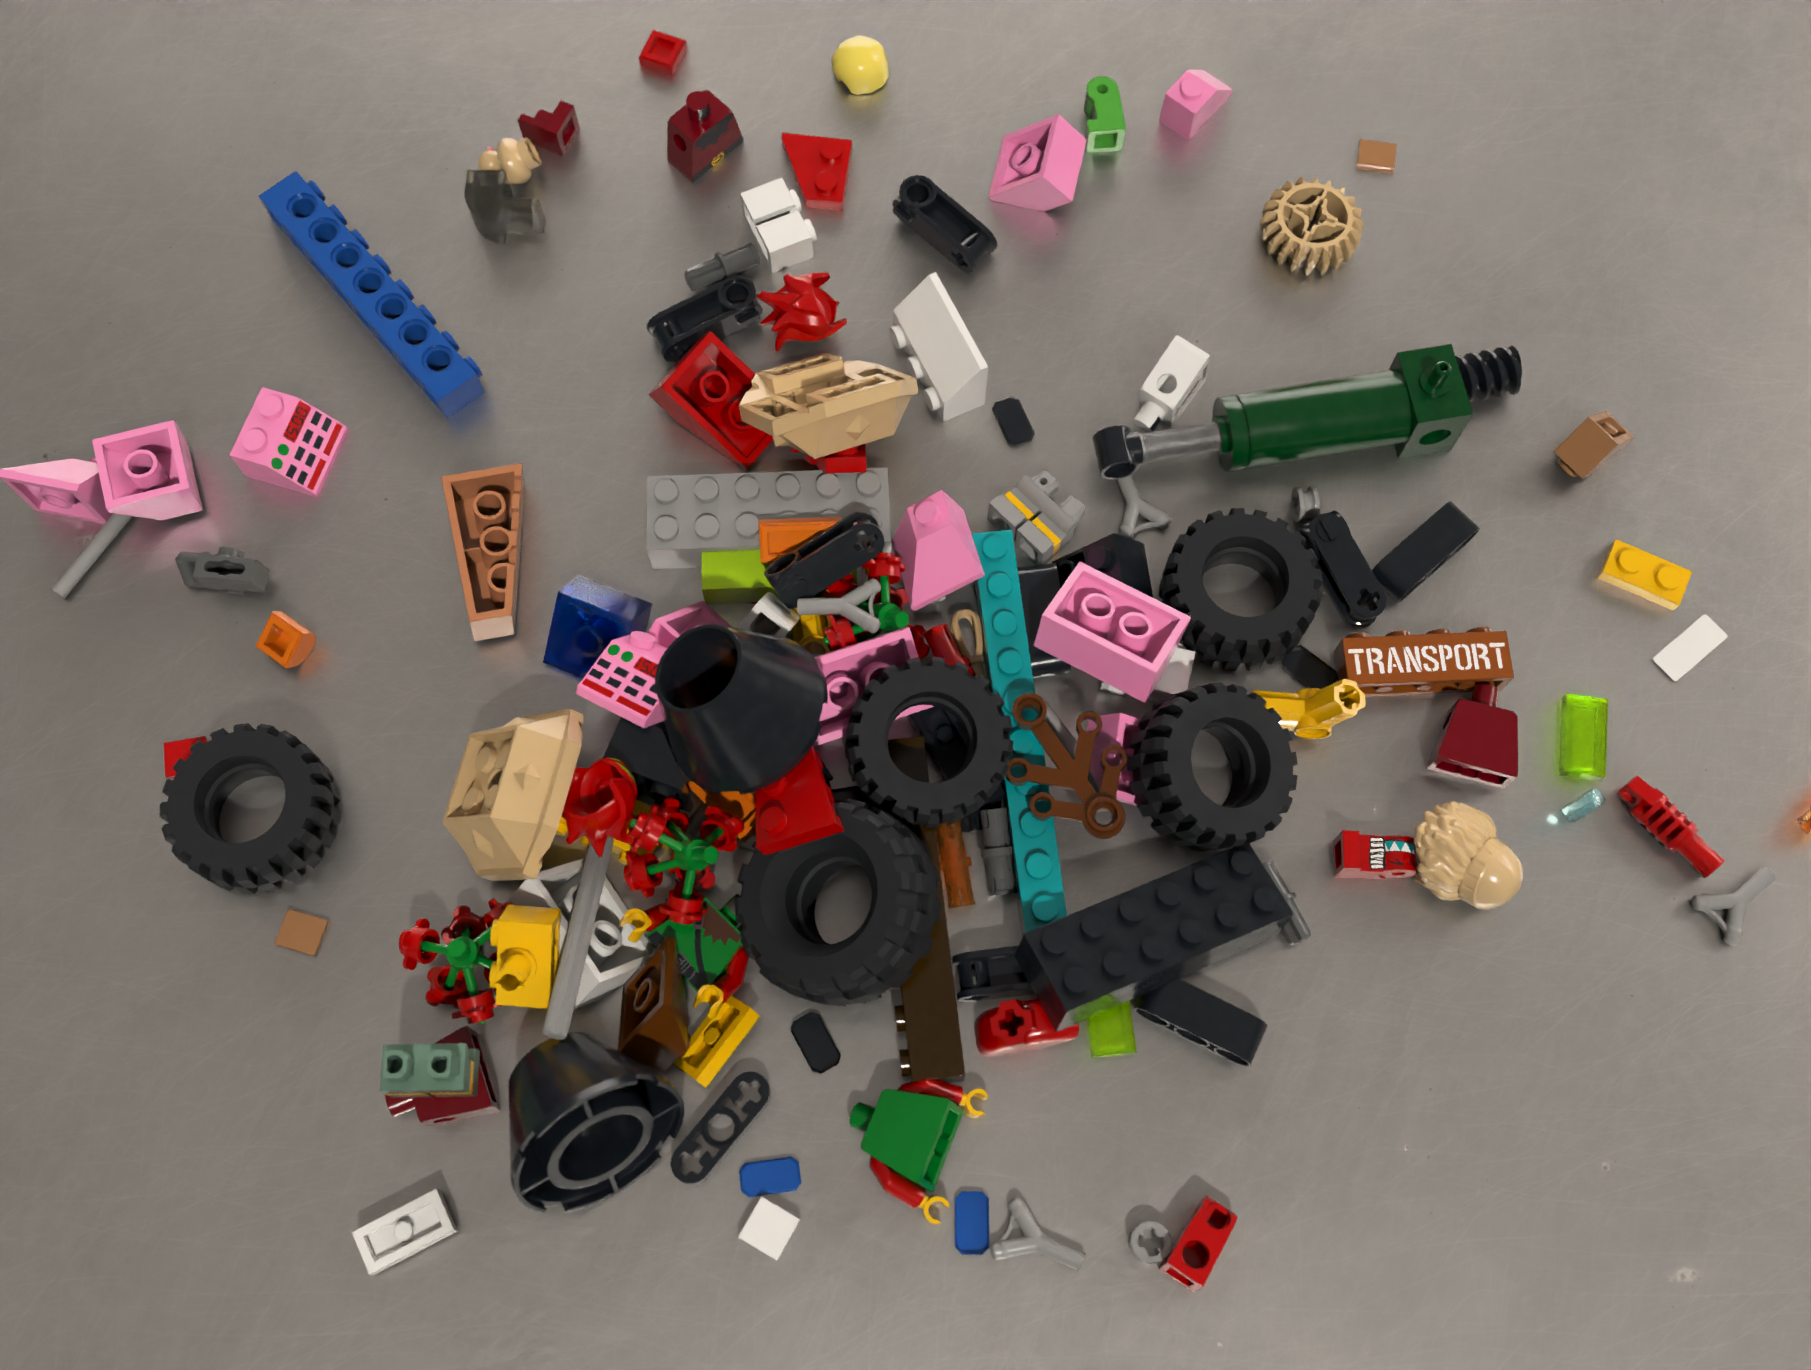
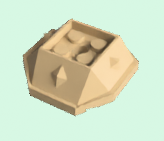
(827, 403)
(514, 792)

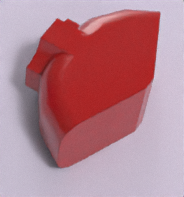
(1018, 1028)

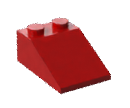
(705, 399)

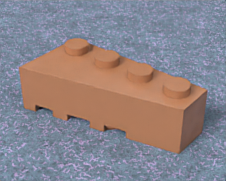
(487, 535)

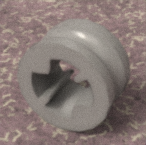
(1305, 503)
(1158, 1231)

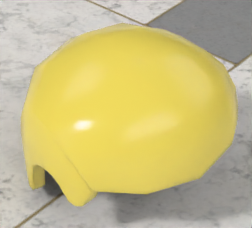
(861, 65)

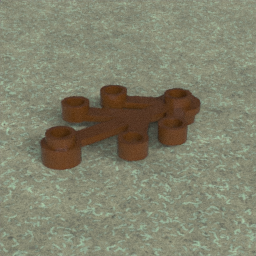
(1070, 773)

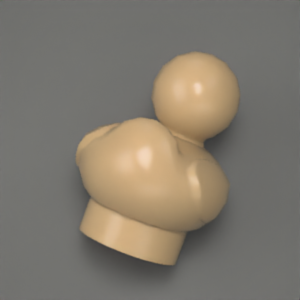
(513, 157)

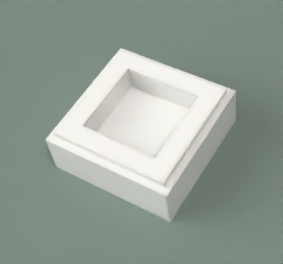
(769, 1228)

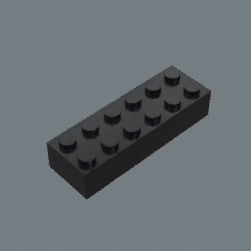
(1151, 935)

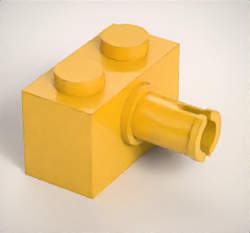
(526, 955)

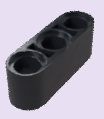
(1424, 551)
(1038, 588)
(1204, 1020)

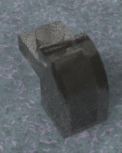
(496, 211)

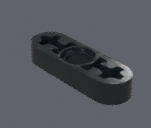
(691, 1147)

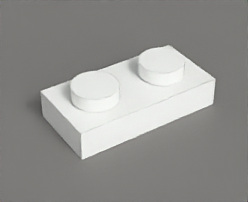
(404, 1231)

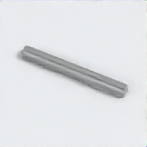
(577, 943)

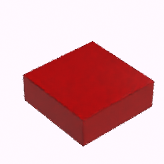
(662, 53)

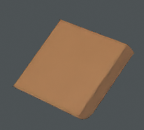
(1376, 156)
(301, 932)

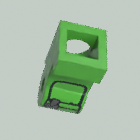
(1107, 122)

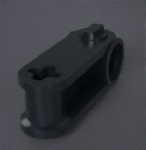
(943, 222)
(705, 312)
(825, 558)
(1344, 570)
(995, 972)

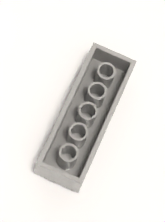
(724, 509)

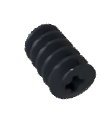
(1491, 372)

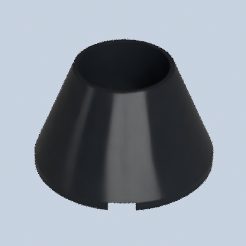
(739, 706)
(585, 1122)

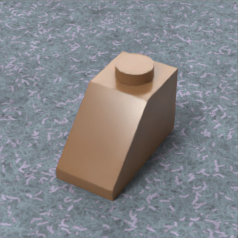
(1592, 444)

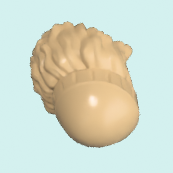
(1465, 858)

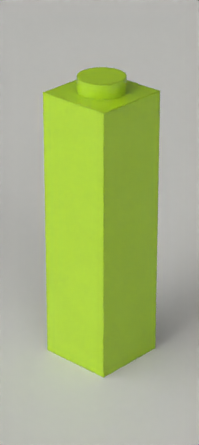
(737, 577)

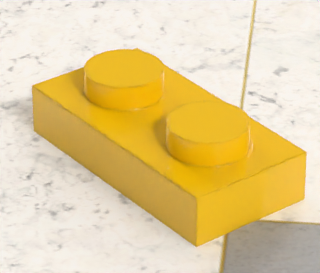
(1644, 575)
(716, 1041)

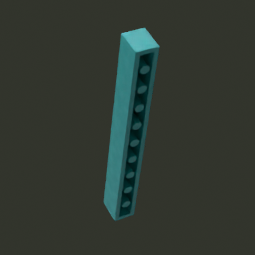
(1010, 674)

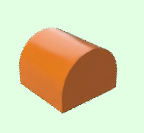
(285, 640)

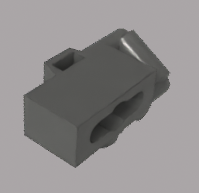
(222, 571)

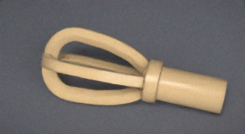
(976, 660)

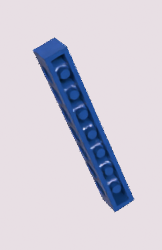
(331, 248)

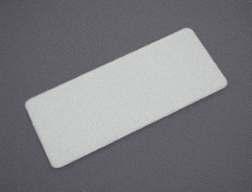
(1690, 647)

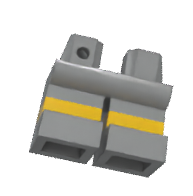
(1034, 518)

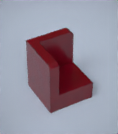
(551, 130)

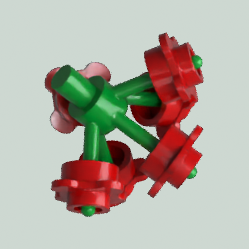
(886, 606)
(691, 858)
(463, 952)

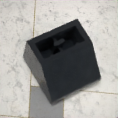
(1114, 556)
(650, 762)

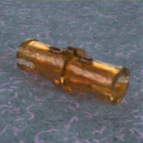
(955, 865)

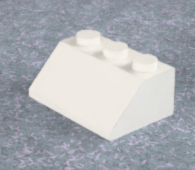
(940, 350)
(610, 954)

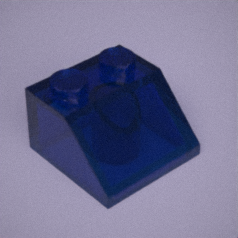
(587, 620)

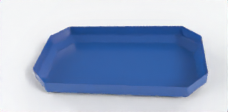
(770, 1176)
(972, 1223)

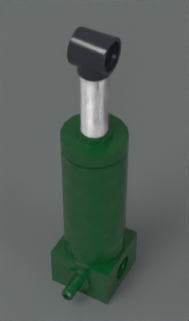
(1412, 405)

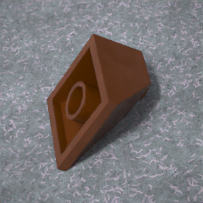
(655, 1010)

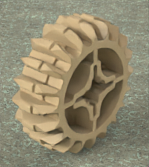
(1331, 237)

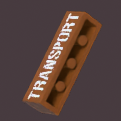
(1424, 662)

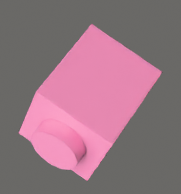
(1192, 102)

